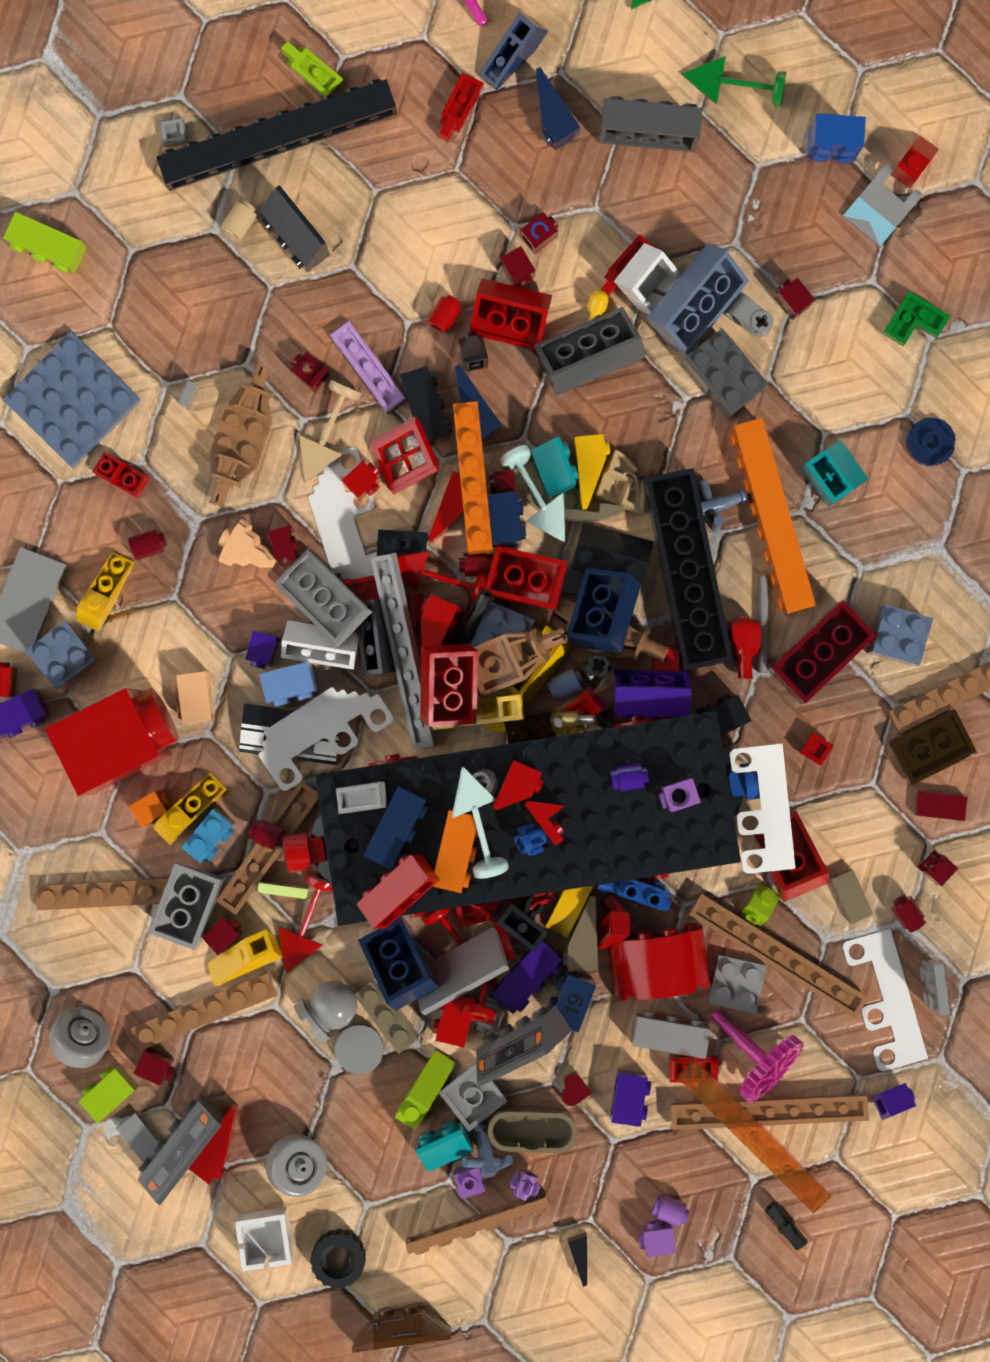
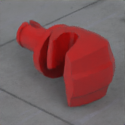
(746, 641)

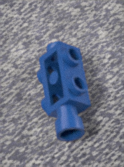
(642, 892)

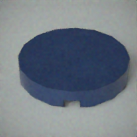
(930, 442)

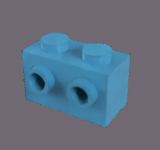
(208, 835)

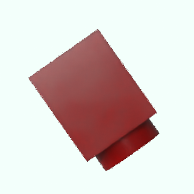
(113, 739)

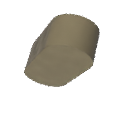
(532, 1129)

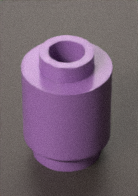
(670, 1210)

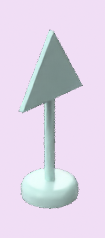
(551, 516)
(469, 797)

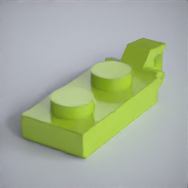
(312, 69)

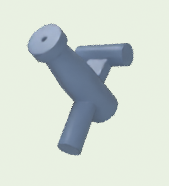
(719, 503)
(485, 1161)

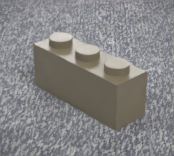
(391, 1023)

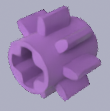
(525, 1185)

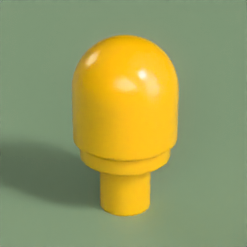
(597, 304)

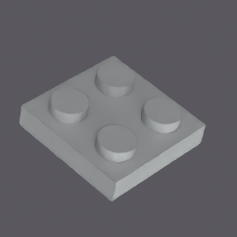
(737, 983)
(936, 990)
(471, 1102)

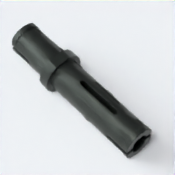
(466, 629)

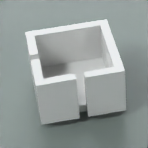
(644, 273)
(267, 1235)

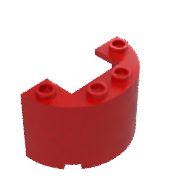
(660, 964)

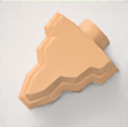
(244, 547)

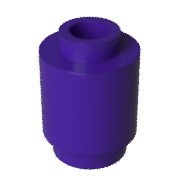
(629, 777)

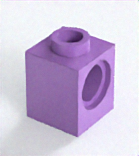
(691, 795)
(469, 1181)

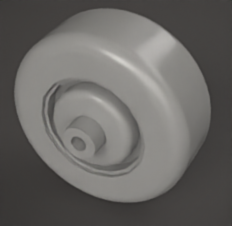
(79, 1037)
(296, 1165)

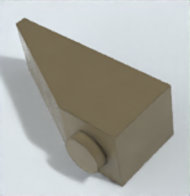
(582, 944)

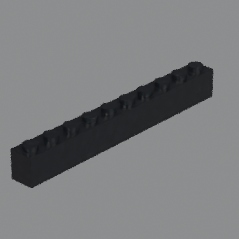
(277, 134)

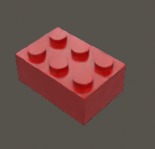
(448, 685)

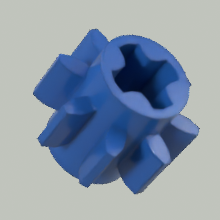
(530, 839)

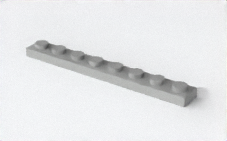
(402, 645)

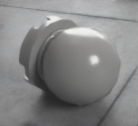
(329, 1008)

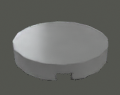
(359, 1048)

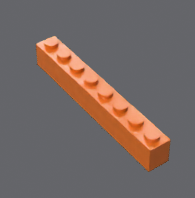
(773, 516)

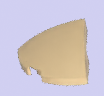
(620, 485)

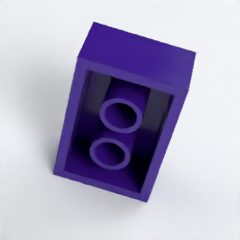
(651, 693)

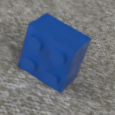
(835, 138)

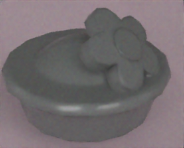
(487, 780)

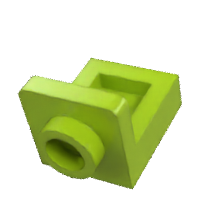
(760, 905)

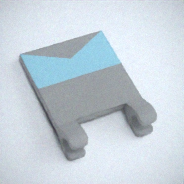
(878, 209)

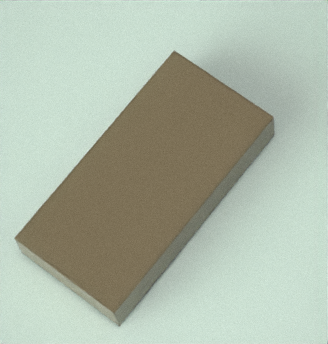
(851, 896)

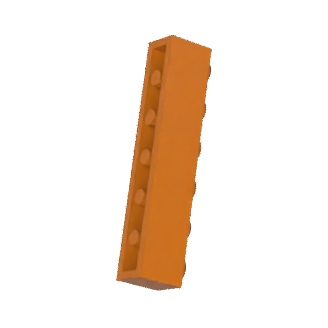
(472, 478)

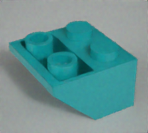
(554, 468)
(834, 473)
(443, 1145)

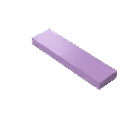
(368, 367)

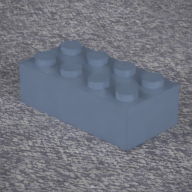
(697, 299)

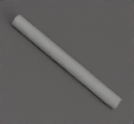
(763, 620)

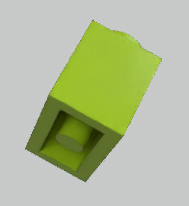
(108, 1093)

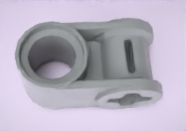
(747, 314)

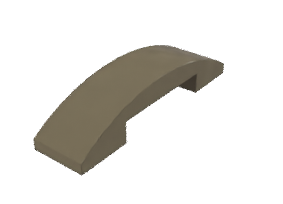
(605, 511)

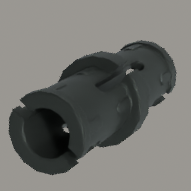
(786, 1225)

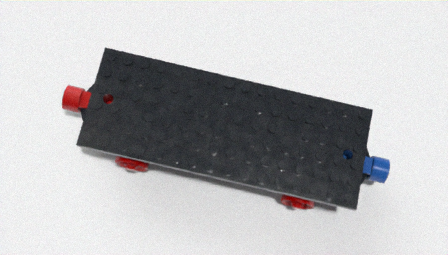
(605, 830)

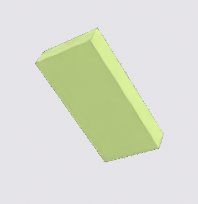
(283, 889)

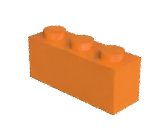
(456, 852)

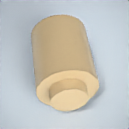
(239, 220)

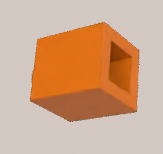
(150, 808)

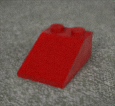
(526, 578)
(439, 621)
(809, 867)

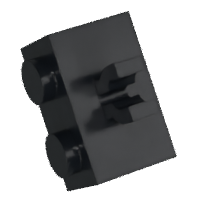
(400, 542)
(520, 922)

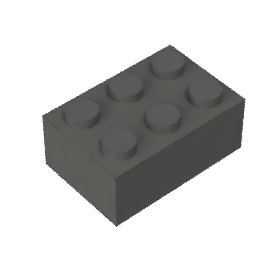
(724, 373)

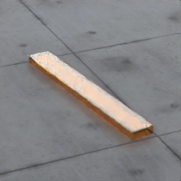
(754, 1136)

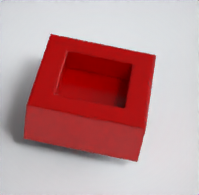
(816, 749)

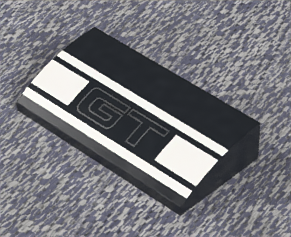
(260, 718)

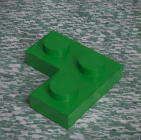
(915, 313)

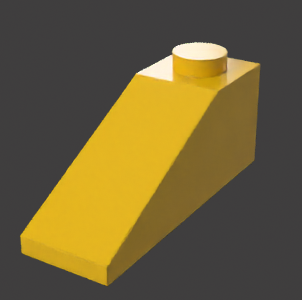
(590, 459)

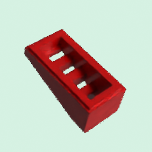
(613, 929)
(674, 1059)

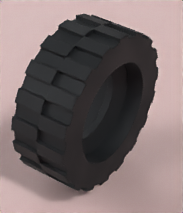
(335, 1278)

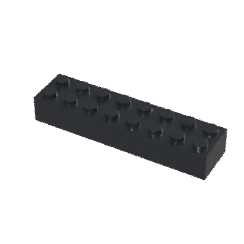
(687, 569)

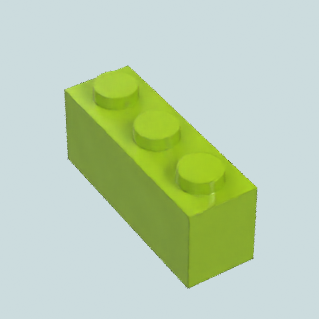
(44, 243)

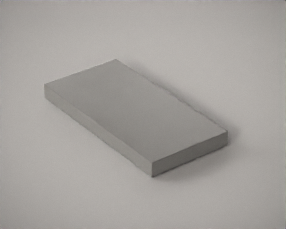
(28, 598)
(323, 598)
(465, 969)

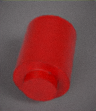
(444, 314)

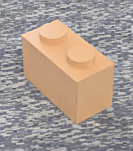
(194, 697)

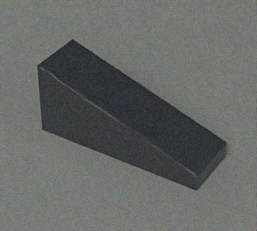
(578, 1248)

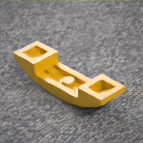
(496, 710)
(567, 910)

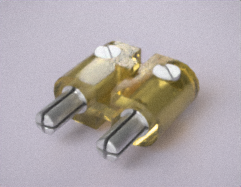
(570, 722)

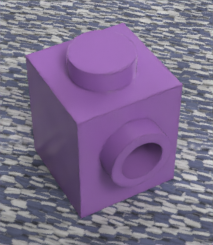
(657, 1239)

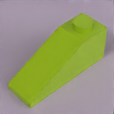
(425, 1089)

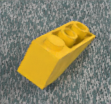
(103, 591)
(189, 808)
(245, 957)

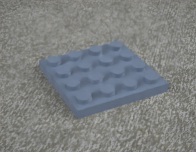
(72, 400)

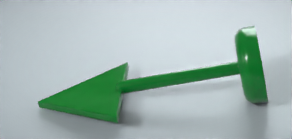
(709, 78)

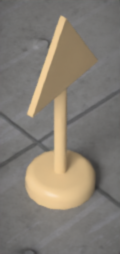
(315, 455)

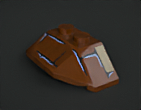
(401, 1327)

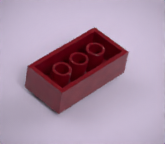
(822, 652)

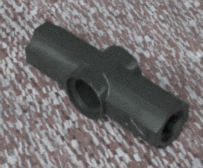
(596, 667)

